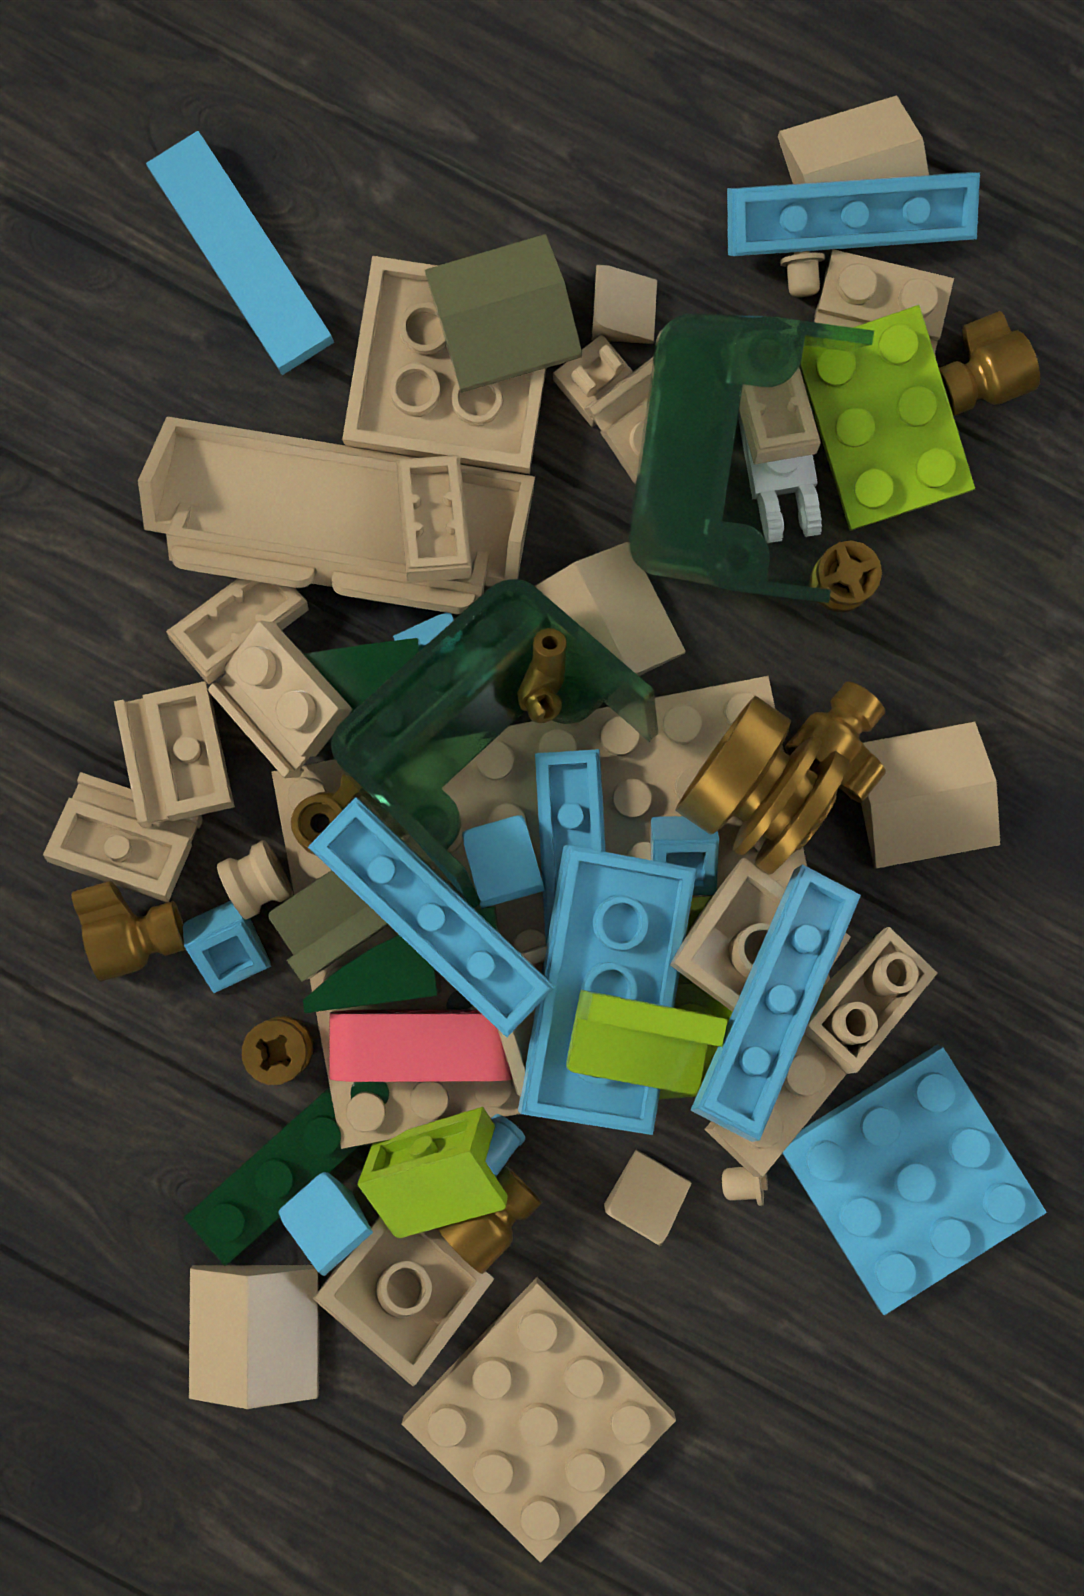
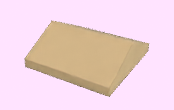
(855, 145)
(617, 607)
(933, 797)
(730, 933)
(403, 1296)
(253, 1334)

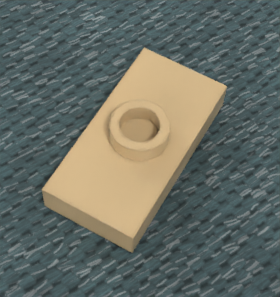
(779, 421)
(433, 519)
(222, 623)

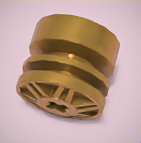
(764, 786)

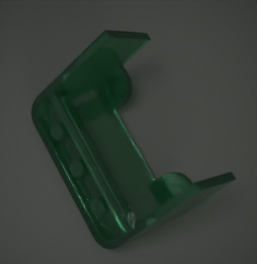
(690, 444)
(458, 700)

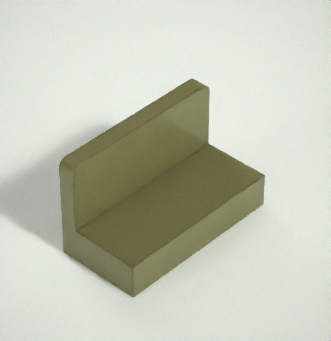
(324, 924)

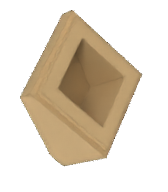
(624, 306)
(647, 1197)

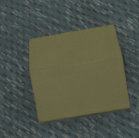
(504, 313)

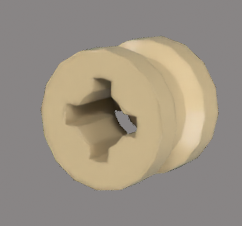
(254, 880)

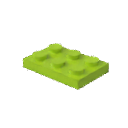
(886, 421)

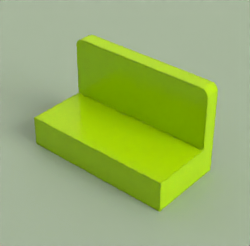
(641, 1042)
(433, 1175)

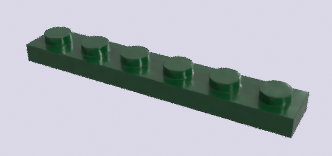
(287, 1163)

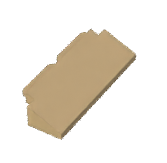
(316, 515)

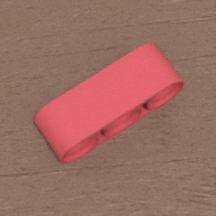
(415, 1046)

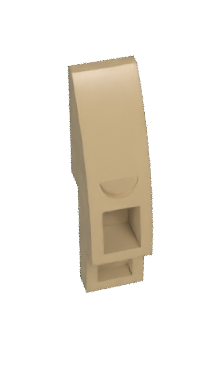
(844, 1030)

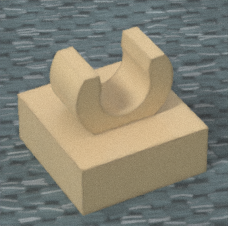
(592, 375)

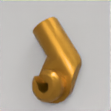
(544, 677)

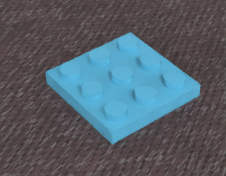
(912, 1179)

